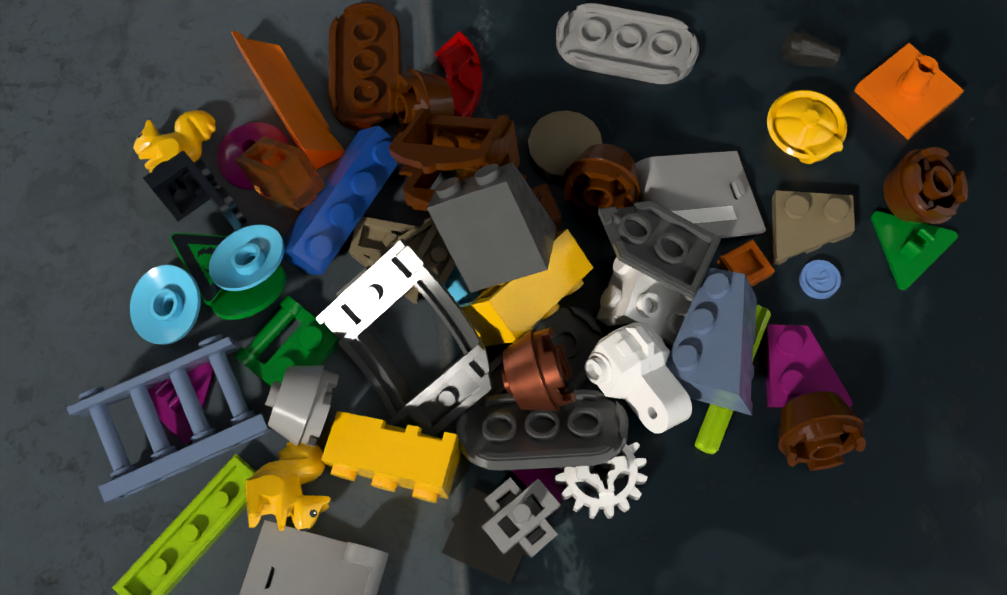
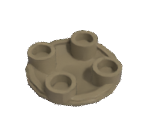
(560, 140)

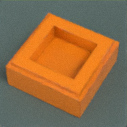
(748, 261)

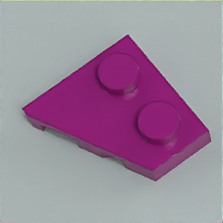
(797, 365)

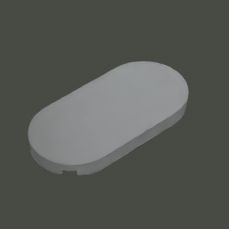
(627, 43)

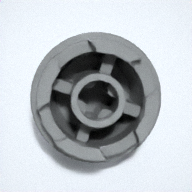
(301, 403)

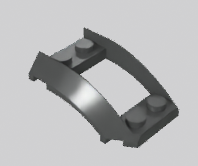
(366, 300)

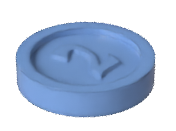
(819, 279)

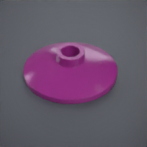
(237, 143)

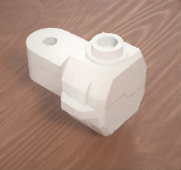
(634, 368)

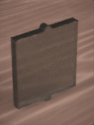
(474, 546)

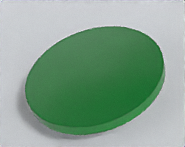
(245, 303)

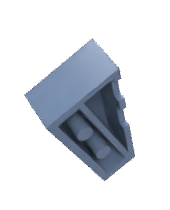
(717, 342)

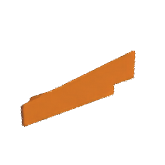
(290, 100)

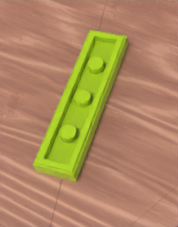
(189, 534)

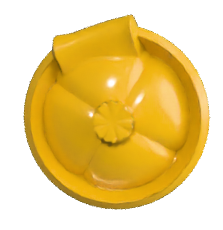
(807, 125)

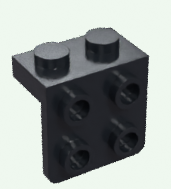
(188, 185)

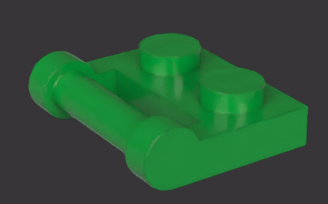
(307, 345)

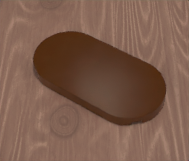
(362, 64)

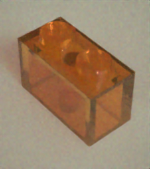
(281, 173)

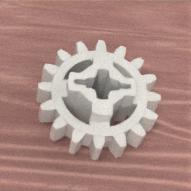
(605, 497)

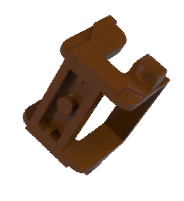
(449, 143)

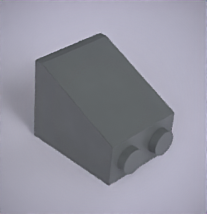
(493, 226)

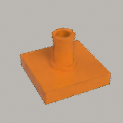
(908, 90)

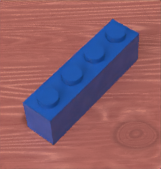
(341, 204)

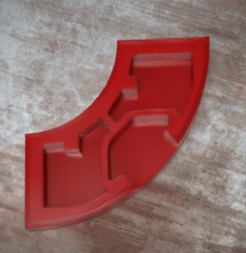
(462, 73)

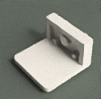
(642, 299)

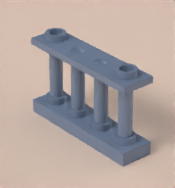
(166, 459)

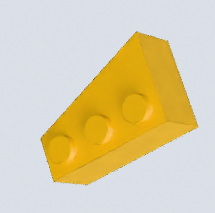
(514, 307)
(392, 456)

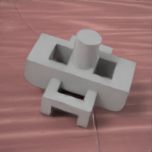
(520, 516)

